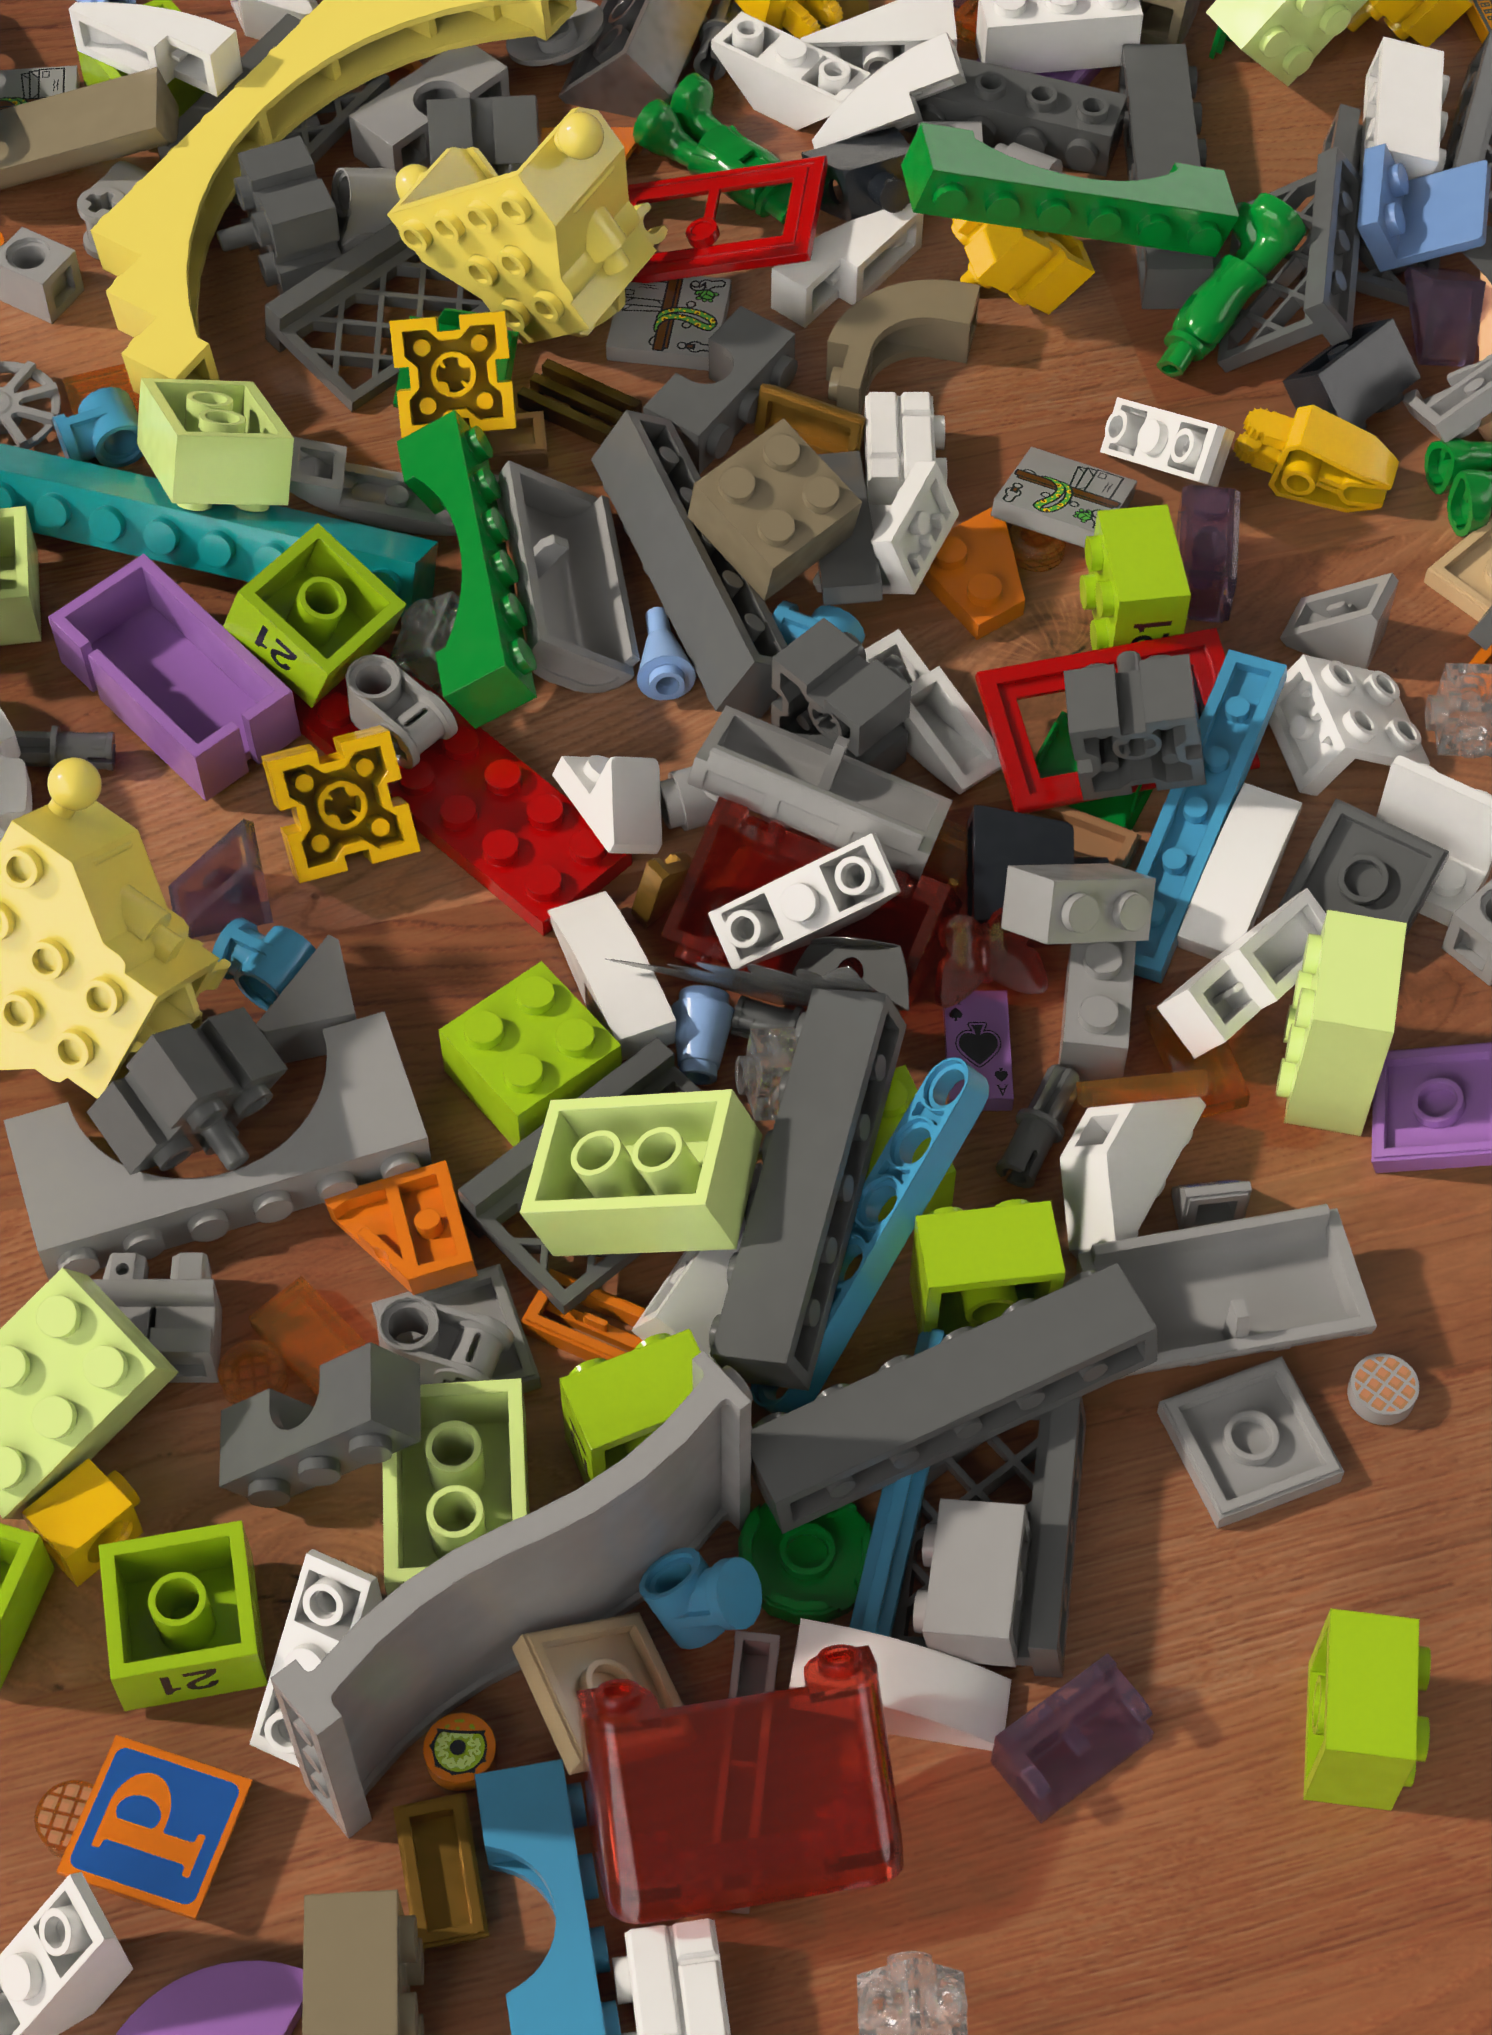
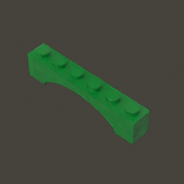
(967, 180)
(486, 658)

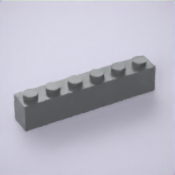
(1157, 132)
(709, 603)
(808, 1188)
(950, 1396)

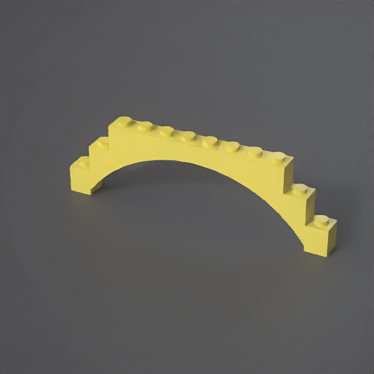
(166, 222)

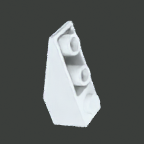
(886, 32)

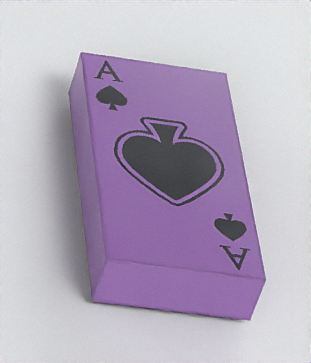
(981, 1037)

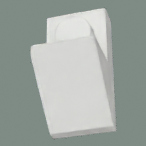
(616, 799)

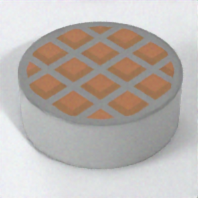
(1383, 1389)

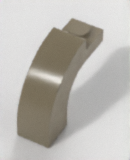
(896, 324)

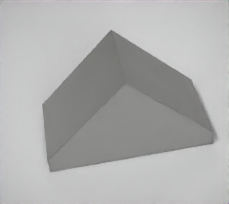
(1343, 621)
(310, 1002)

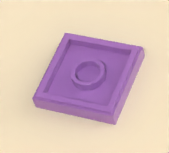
(1433, 1109)

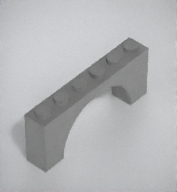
(92, 1207)

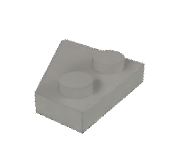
(1459, 408)

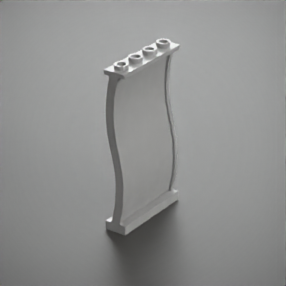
(557, 1567)

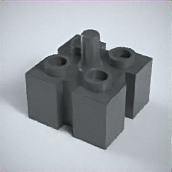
(499, 126)
(287, 211)
(836, 692)
(1134, 725)
(189, 1093)

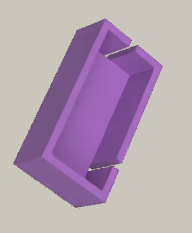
(175, 676)

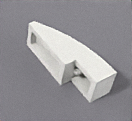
(151, 37)
(893, 91)
(846, 263)
(941, 725)
(1239, 871)
(1244, 977)
(616, 994)
(921, 1689)

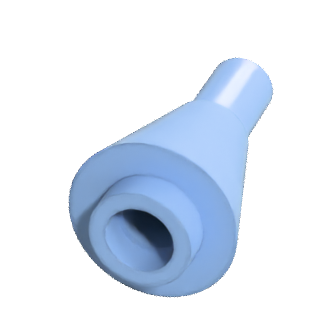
(664, 667)

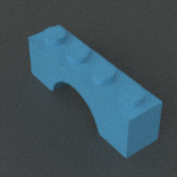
(530, 1834)

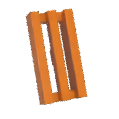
(573, 1341)

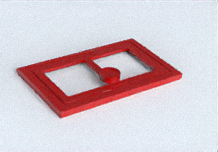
(708, 259)
(1005, 685)

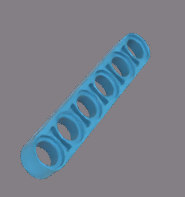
(914, 1188)

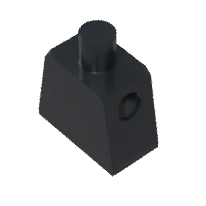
(866, 174)
(1010, 838)

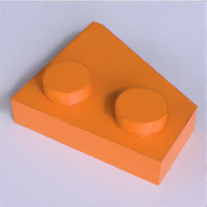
(978, 575)
(409, 1227)

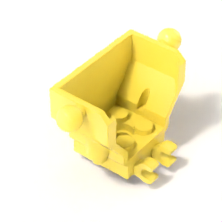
(537, 241)
(88, 940)

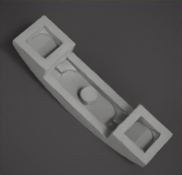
(362, 492)

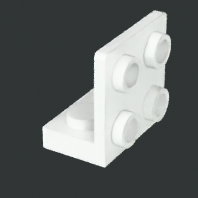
(911, 529)
(1340, 715)
(1449, 817)

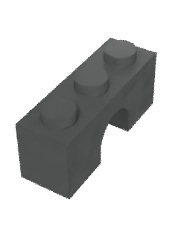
(741, 358)
(285, 1447)

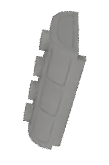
(569, 581)
(818, 789)
(1243, 1285)

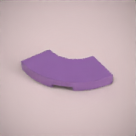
(224, 2001)

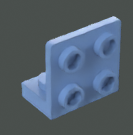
(1420, 216)

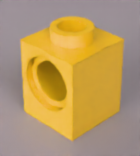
(80, 1515)

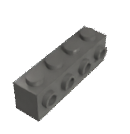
(1036, 111)

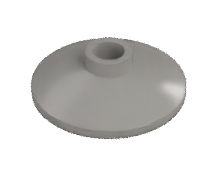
(566, 43)

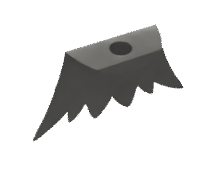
(817, 968)

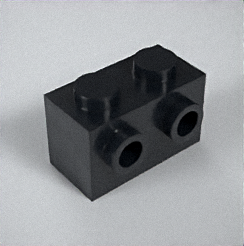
(1357, 374)

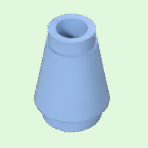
(701, 1031)

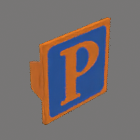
(155, 1827)

